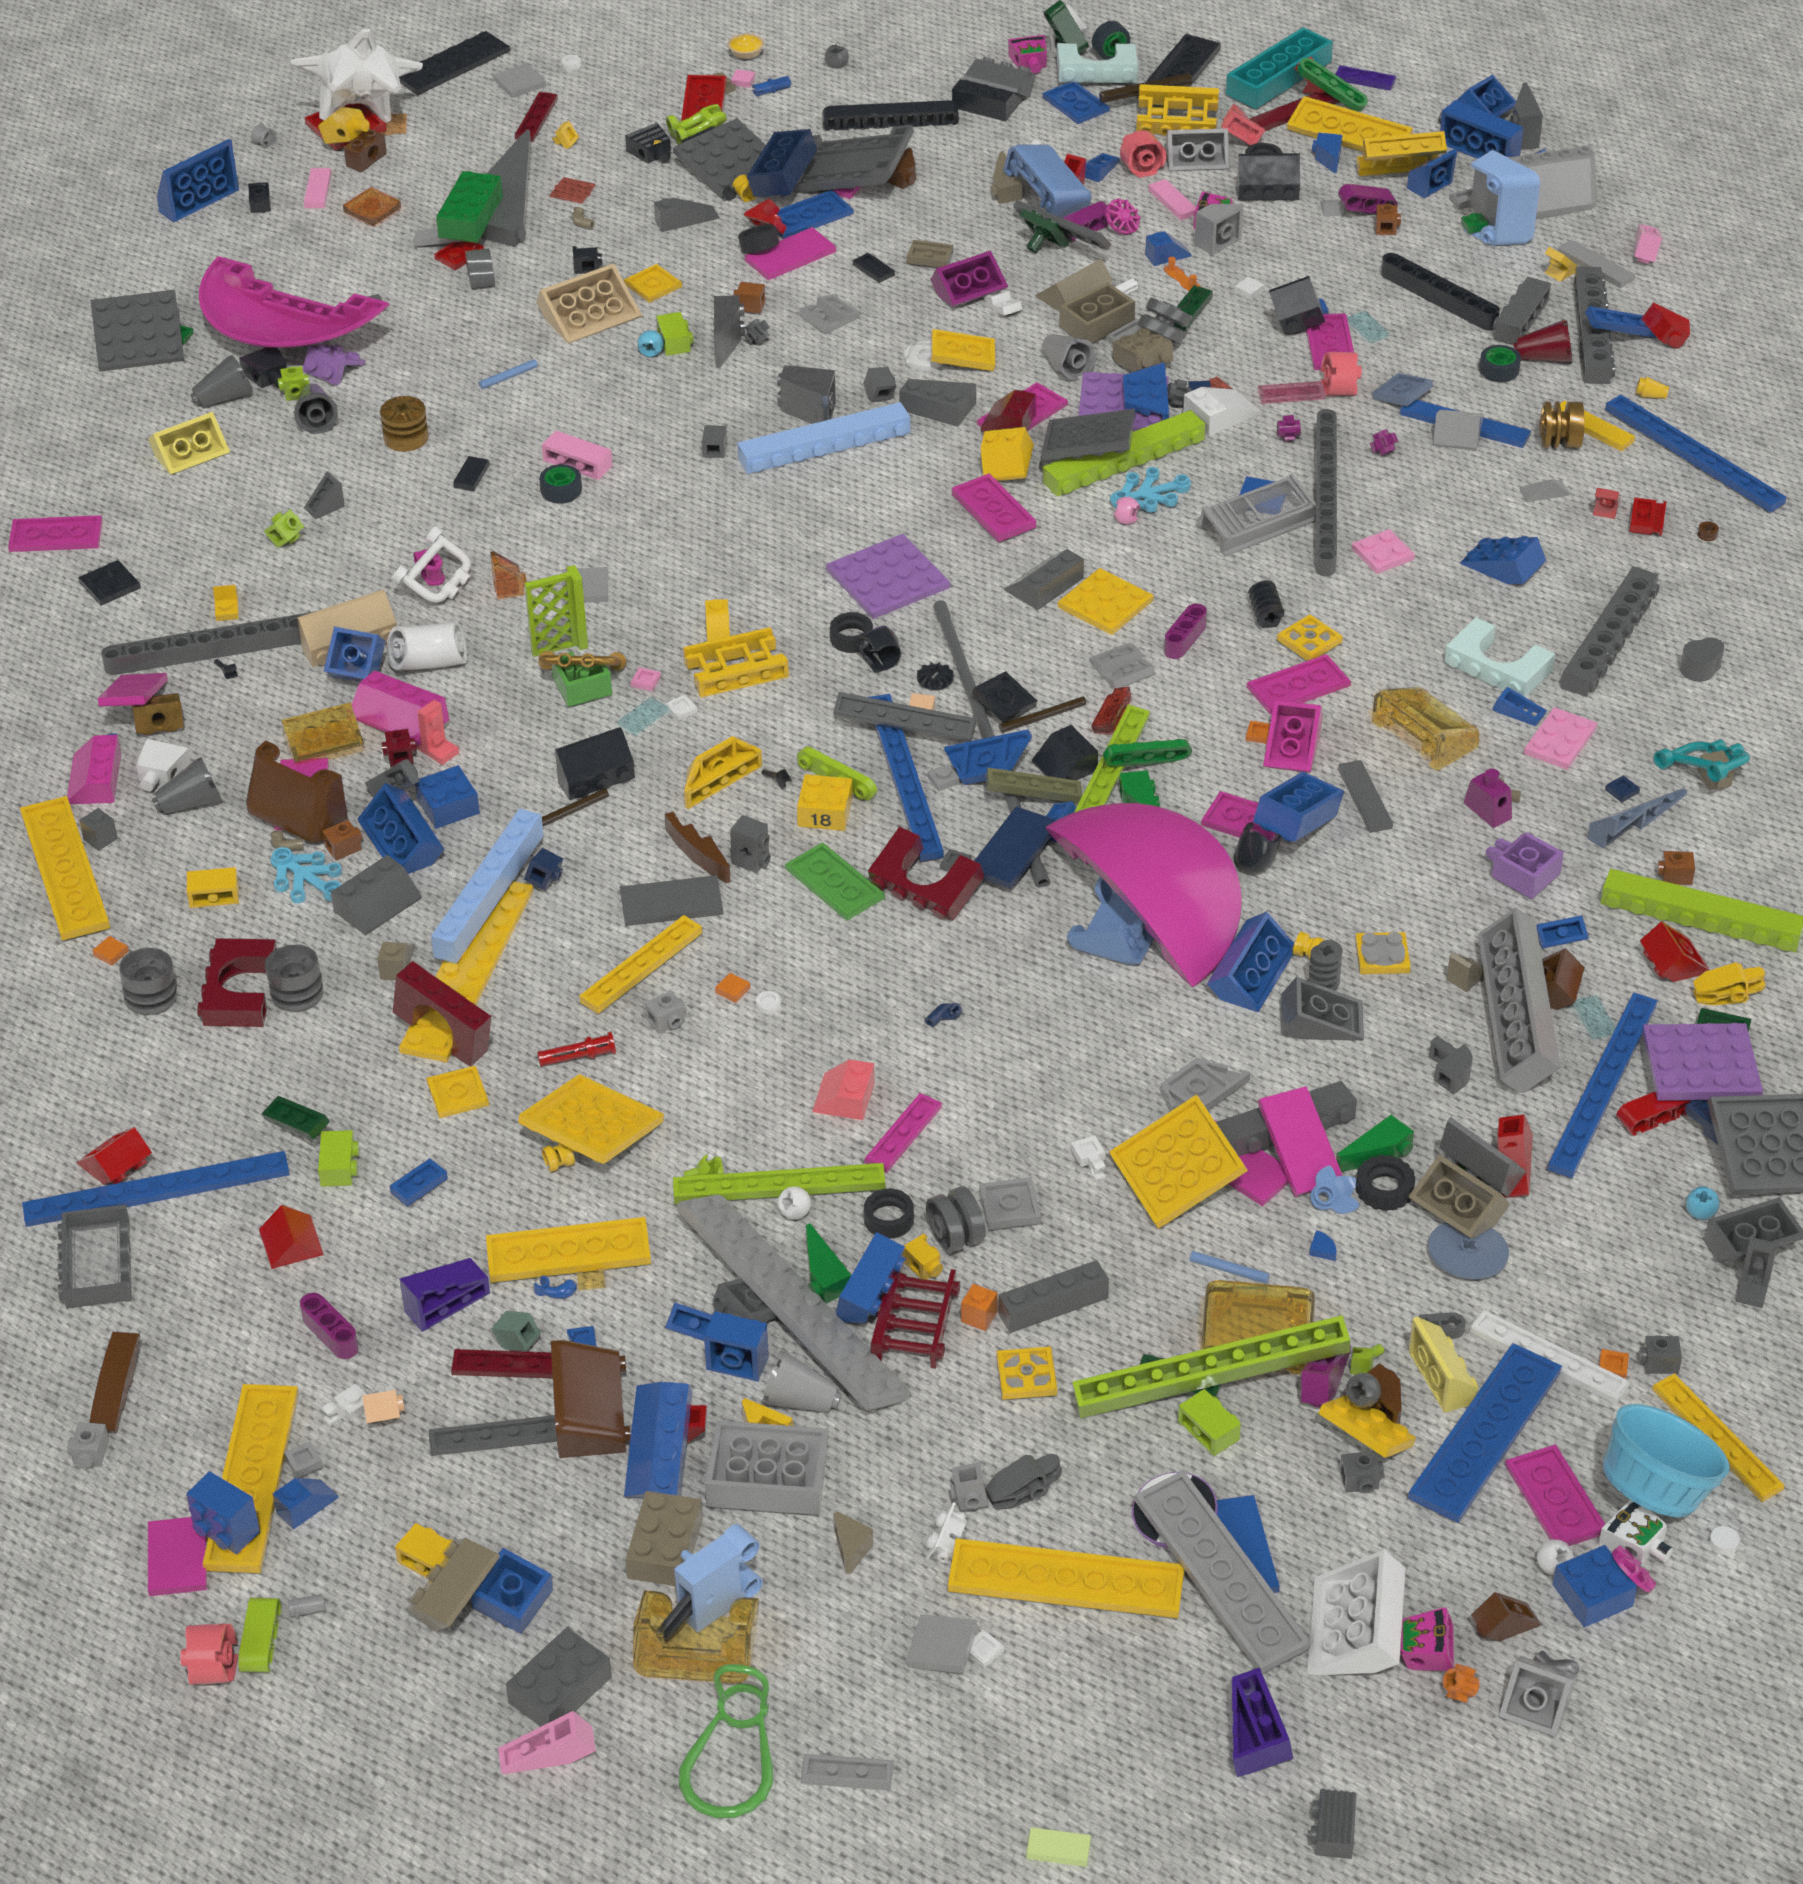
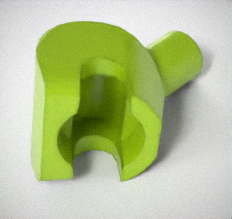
(706, 1167)
(1363, 1358)

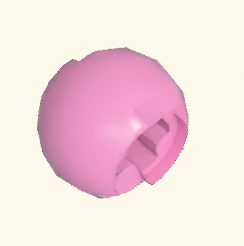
(1126, 510)

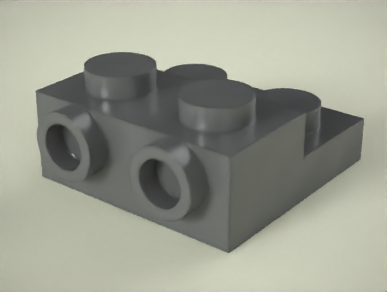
(741, 1301)

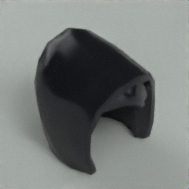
(884, 643)
(1255, 851)

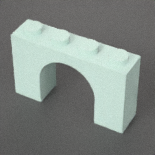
(1074, 68)
(1521, 675)

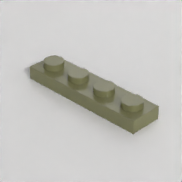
(1033, 785)

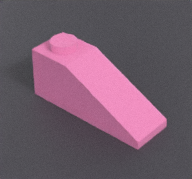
(1647, 243)
(549, 1745)

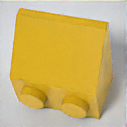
(1006, 453)

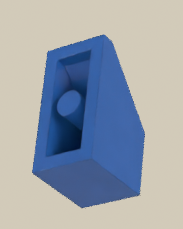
(1328, 150)
(1162, 246)
(302, 1500)

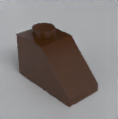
(905, 170)
(1390, 1393)
(1504, 1617)

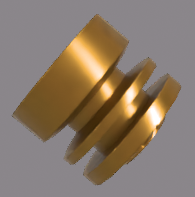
(404, 423)
(1562, 424)

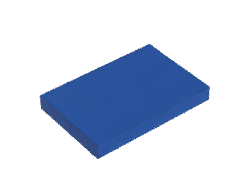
(1075, 102)

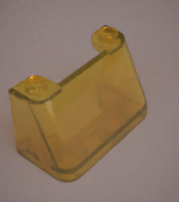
(1438, 727)
(1253, 1309)
(691, 1653)

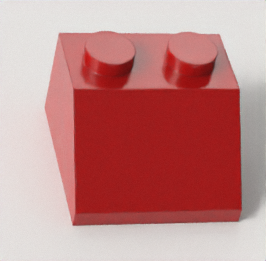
(1672, 953)
(116, 1156)

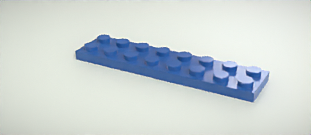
(1485, 1433)

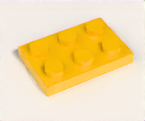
(962, 350)
(1368, 1426)

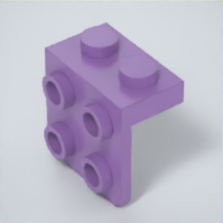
(329, 362)

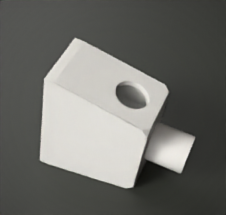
(160, 763)

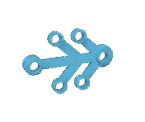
(1151, 494)
(284, 859)

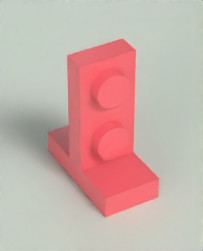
(1242, 126)
(433, 734)

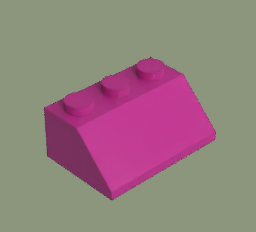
(95, 771)

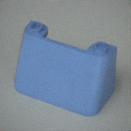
(1049, 176)
(1114, 930)

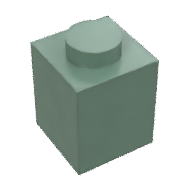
(516, 1331)

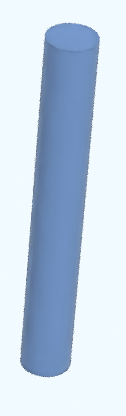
(508, 374)
(1229, 1267)

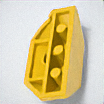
(719, 769)

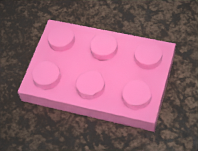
(1560, 738)

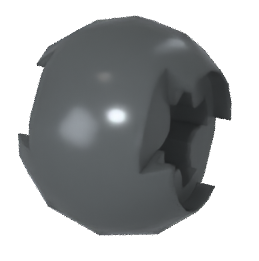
(836, 56)
(1371, 1389)

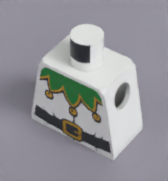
(1638, 1532)

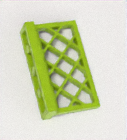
(574, 605)

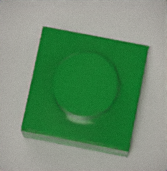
(1473, 222)

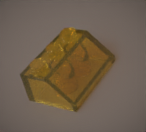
(321, 732)

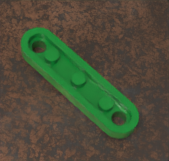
(1332, 84)
(1146, 752)

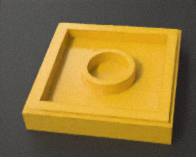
(653, 283)
(457, 1091)

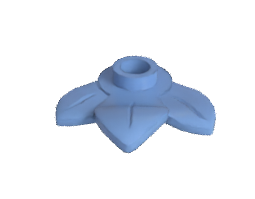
(1336, 1189)

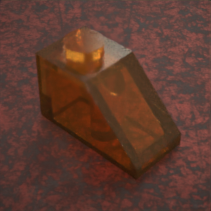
(506, 577)

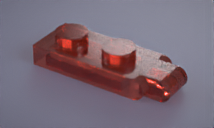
(1112, 710)

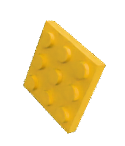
(1105, 601)

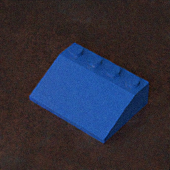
(198, 182)

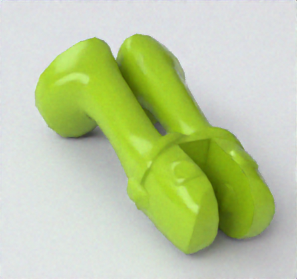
(708, 117)

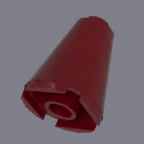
(1546, 344)

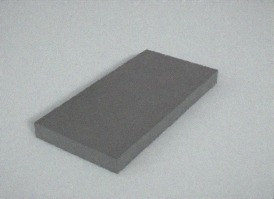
(671, 900)

